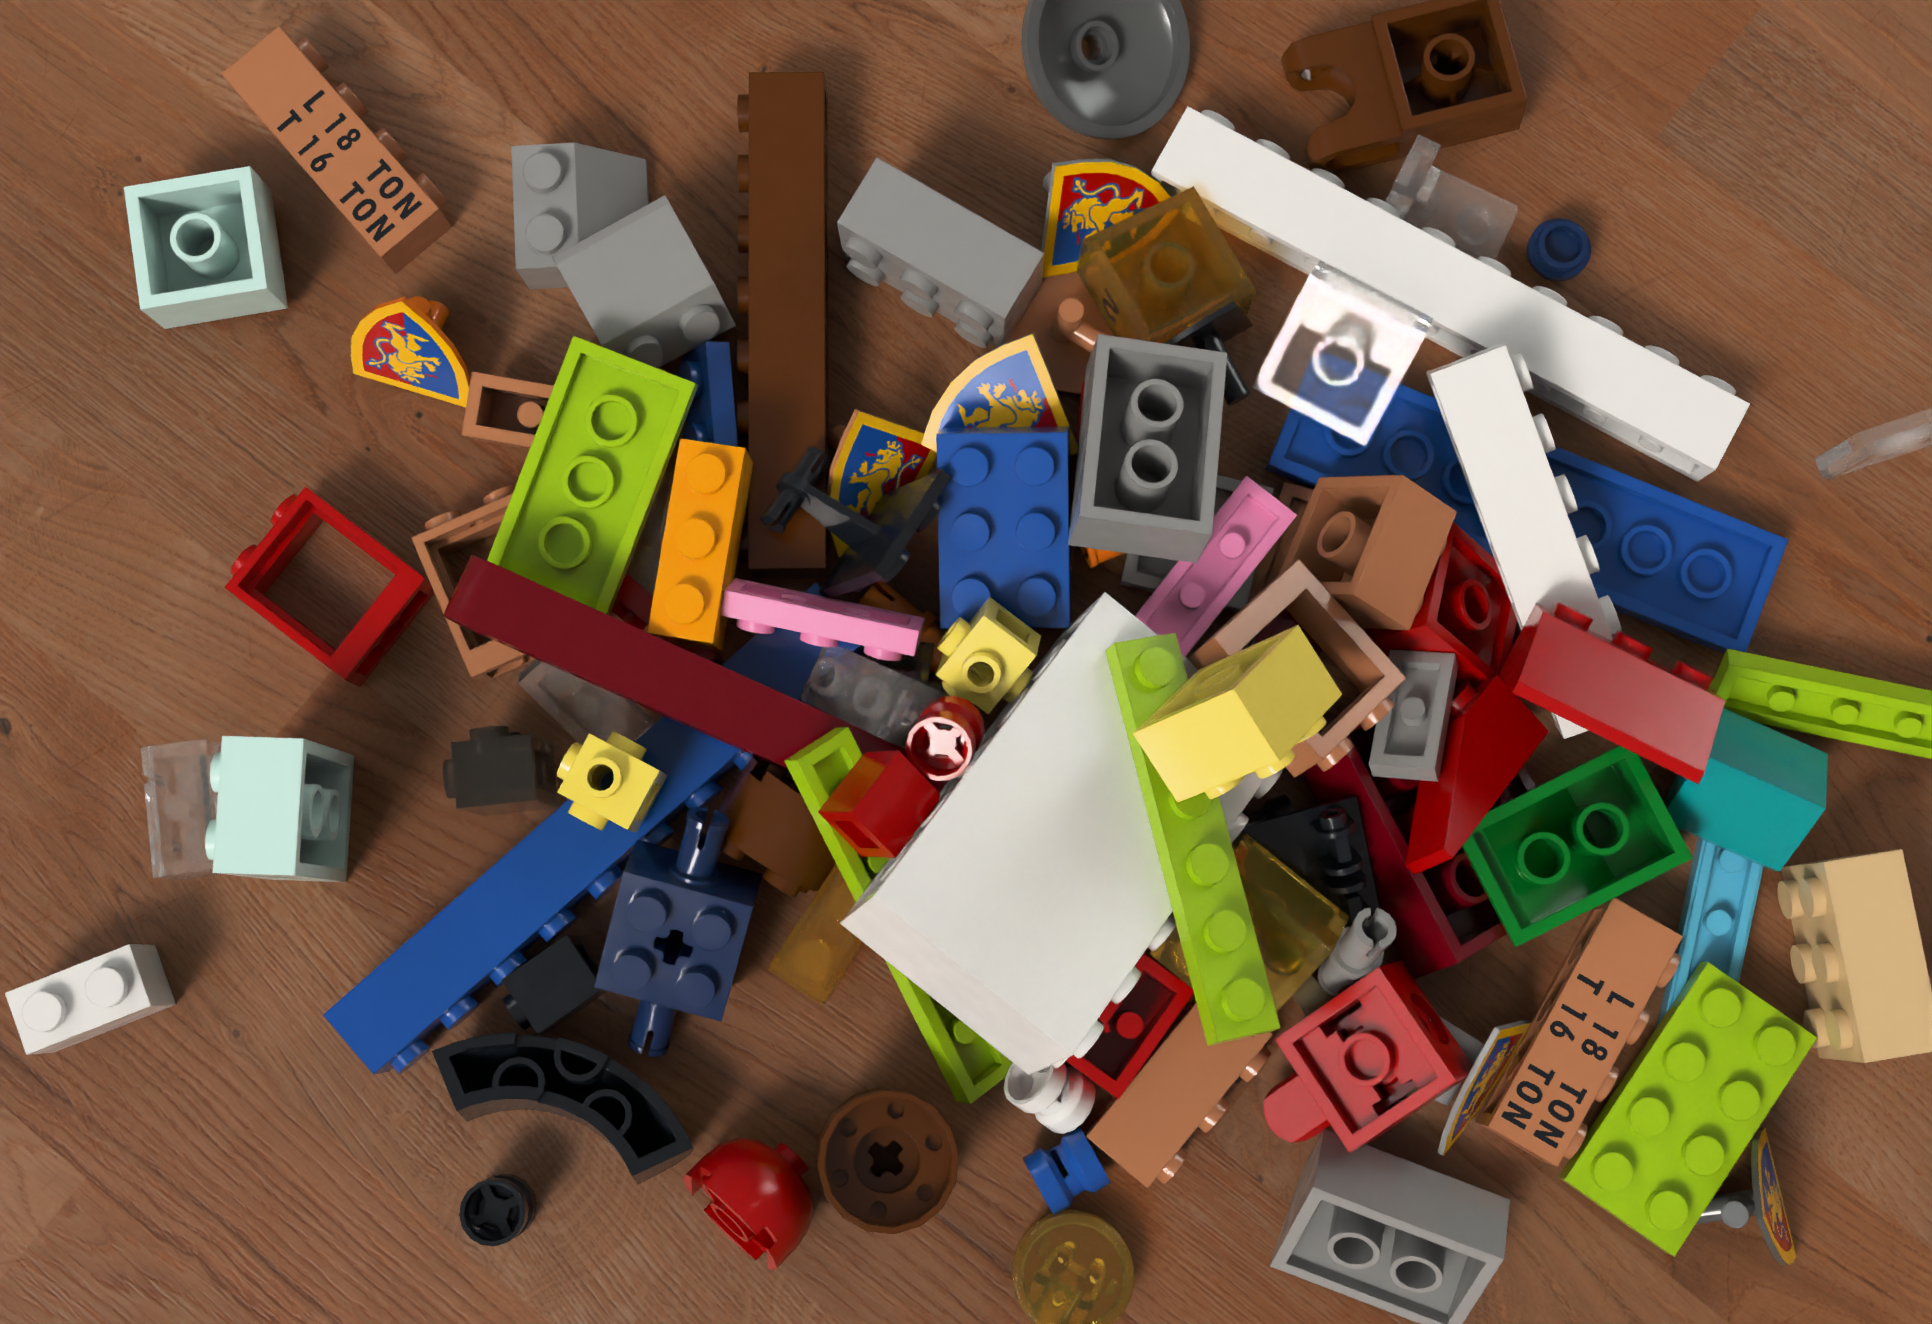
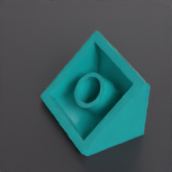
(1755, 793)

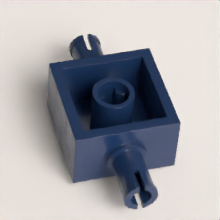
(677, 930)

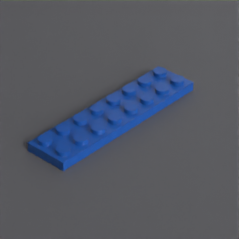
(1654, 549)

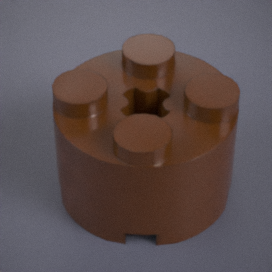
(775, 829)

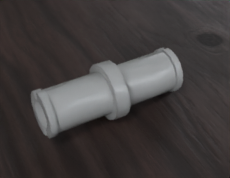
(1357, 951)

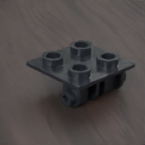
(1325, 850)

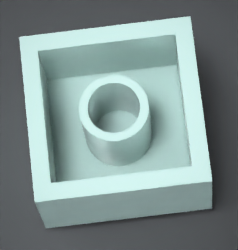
(205, 247)

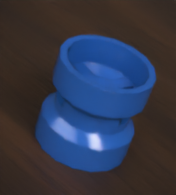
(1079, 1161)

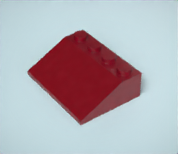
(1437, 912)

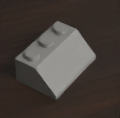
(1392, 1233)

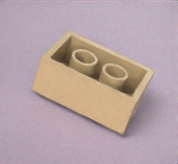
(1859, 956)

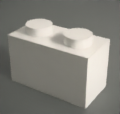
(90, 998)

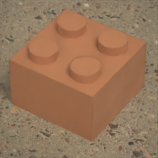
(1372, 545)

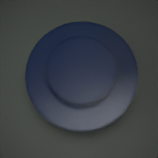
(1558, 249)

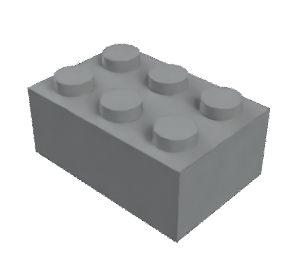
(939, 255)
(1148, 449)

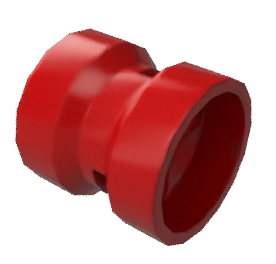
(936, 749)

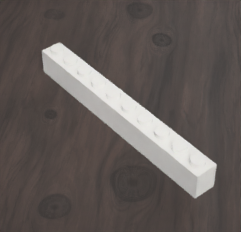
(1474, 302)

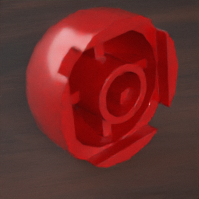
(755, 1196)

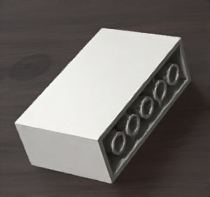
(1037, 863)

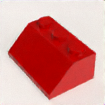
(1615, 689)

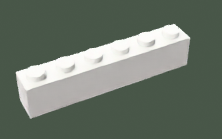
(1516, 491)

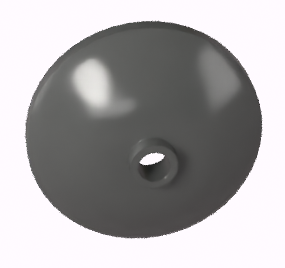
(1132, 65)

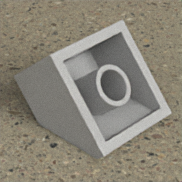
(565, 197)
(645, 287)

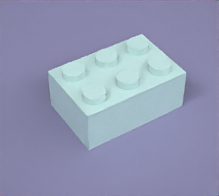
(280, 809)

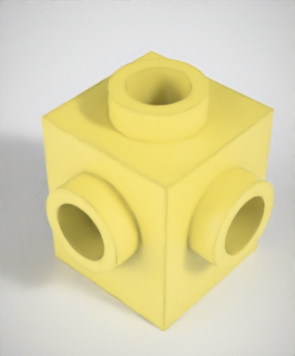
(987, 656)
(632, 789)

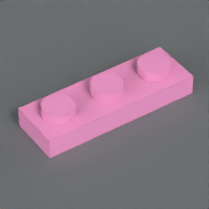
(1199, 591)
(822, 619)

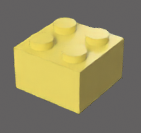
(1239, 716)

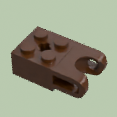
(1394, 85)

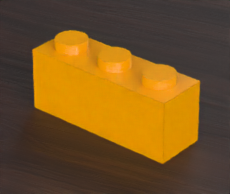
(700, 543)

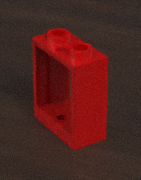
(380, 625)

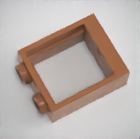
(446, 535)
(1337, 636)

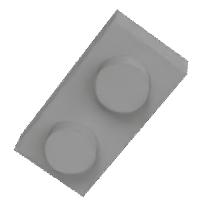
(1413, 734)

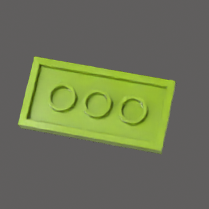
(592, 474)
(1687, 1107)

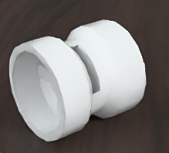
(1058, 1095)

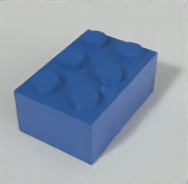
(1005, 523)

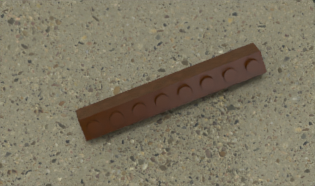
(785, 309)

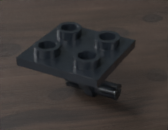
(875, 543)

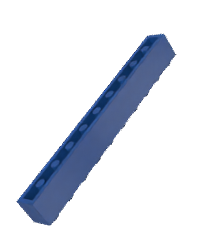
(544, 879)

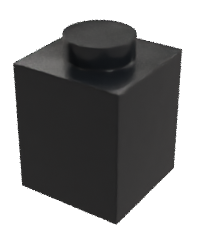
(552, 986)

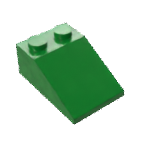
(1573, 843)

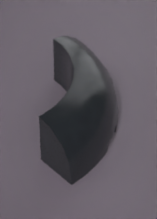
(570, 1081)

